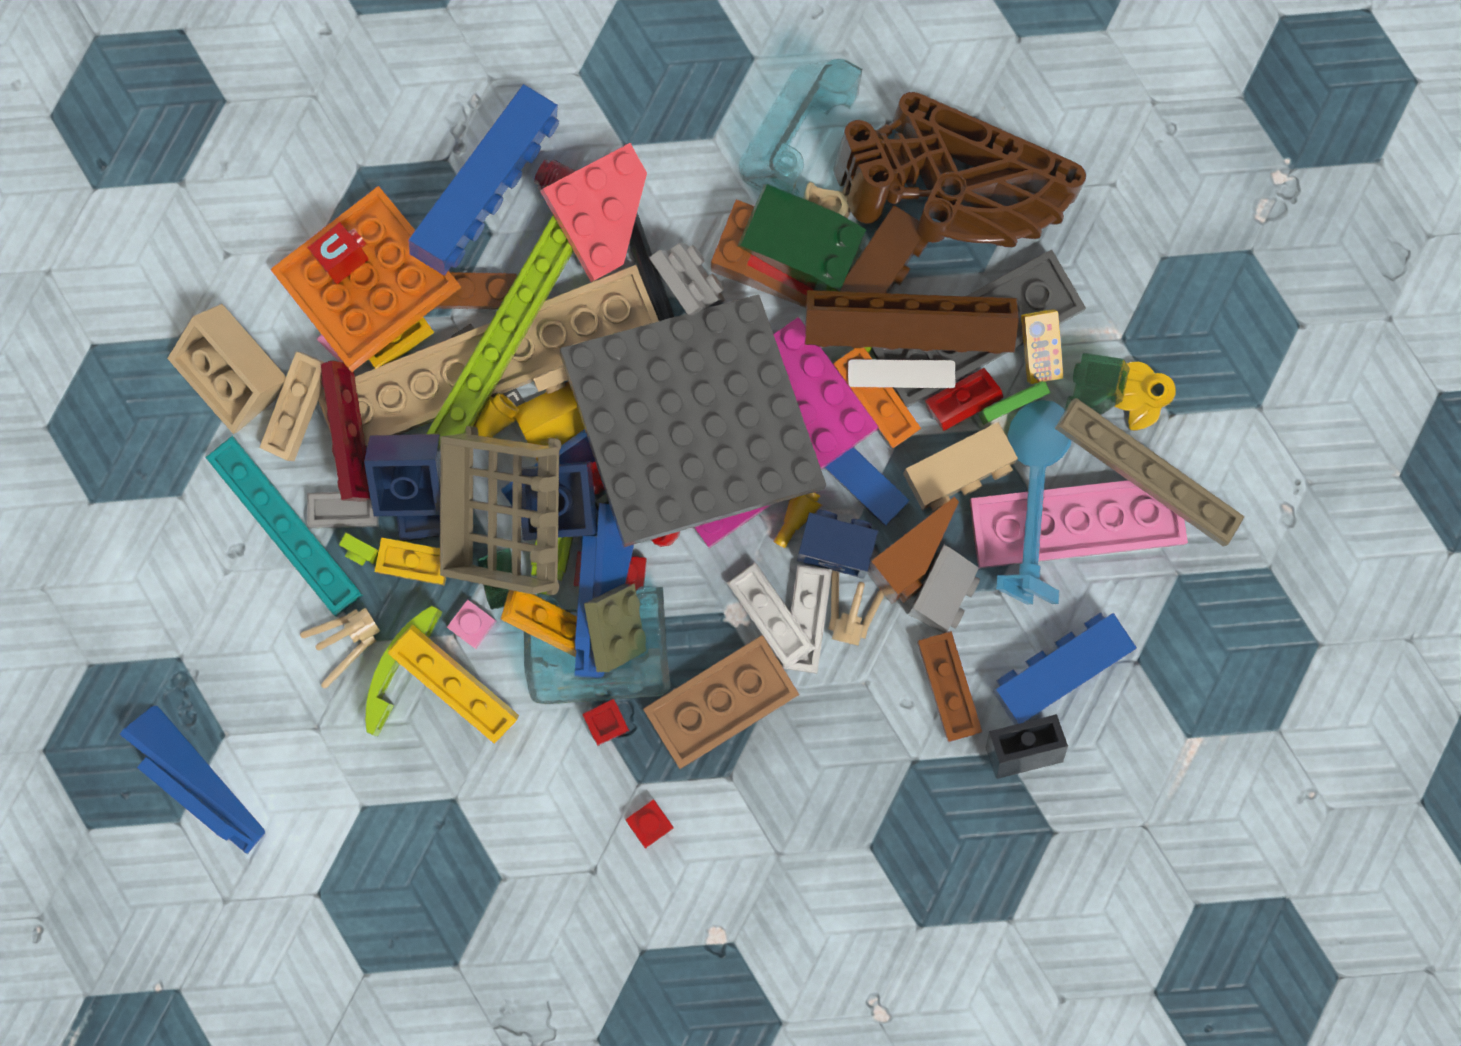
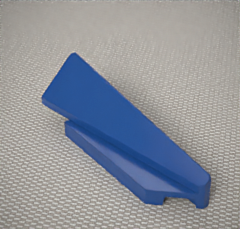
(602, 569)
(190, 780)

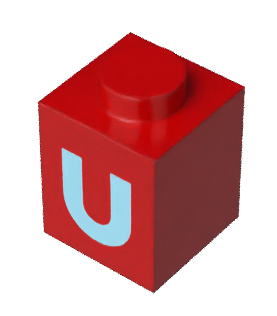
(339, 252)

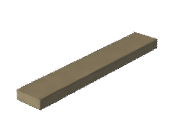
(1149, 472)

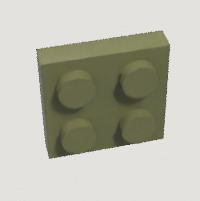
(615, 627)

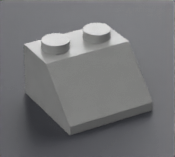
(944, 590)

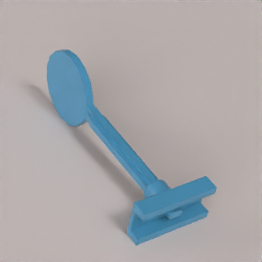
(1036, 446)

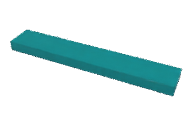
(284, 526)

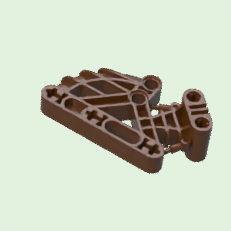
(986, 200)

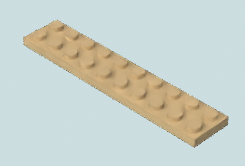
(416, 386)

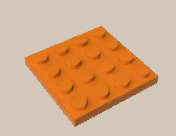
(376, 298)

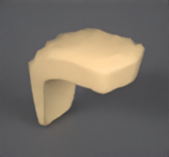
(829, 199)

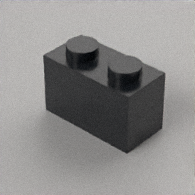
(1026, 746)

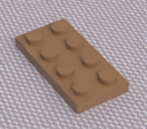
(721, 702)

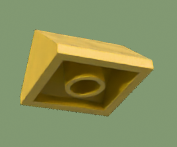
(550, 417)

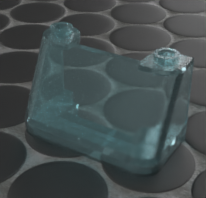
(816, 85)
(551, 670)

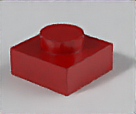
(605, 722)
(649, 823)

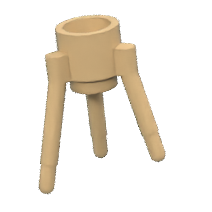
(358, 626)
(849, 626)

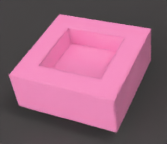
(471, 624)

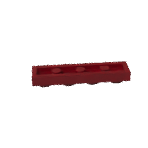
(346, 430)

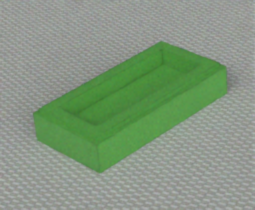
(1013, 402)

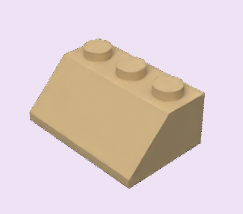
(226, 367)

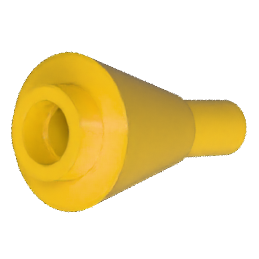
(797, 516)

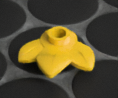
(1138, 397)

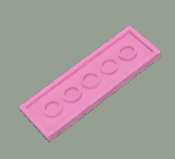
(1074, 523)

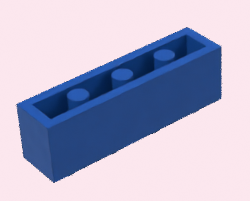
(1064, 669)

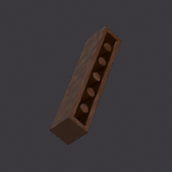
(911, 321)

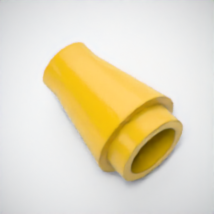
(496, 416)

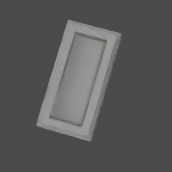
(329, 511)

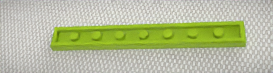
(504, 333)

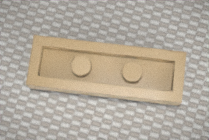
(294, 407)

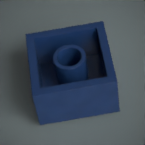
(404, 474)
(575, 501)
(837, 544)

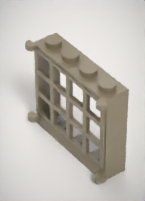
(458, 506)

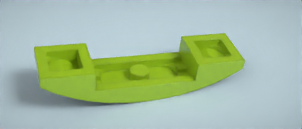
(376, 708)

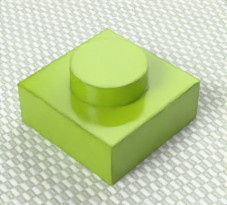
(358, 550)

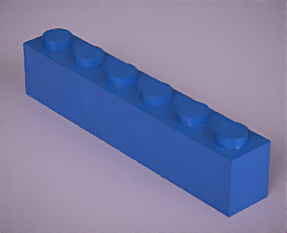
(484, 180)

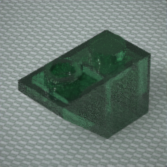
(1099, 382)

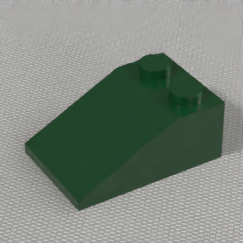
(801, 239)

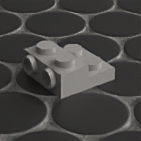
(687, 278)

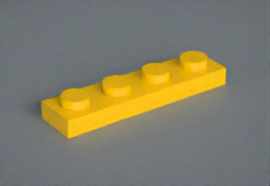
(453, 684)

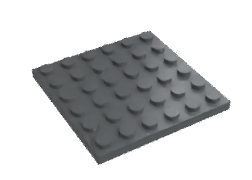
(692, 420)

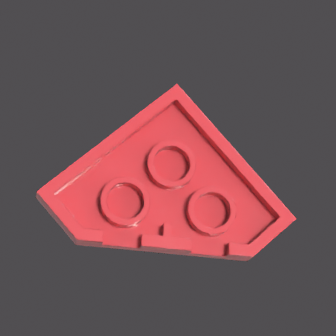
(599, 209)

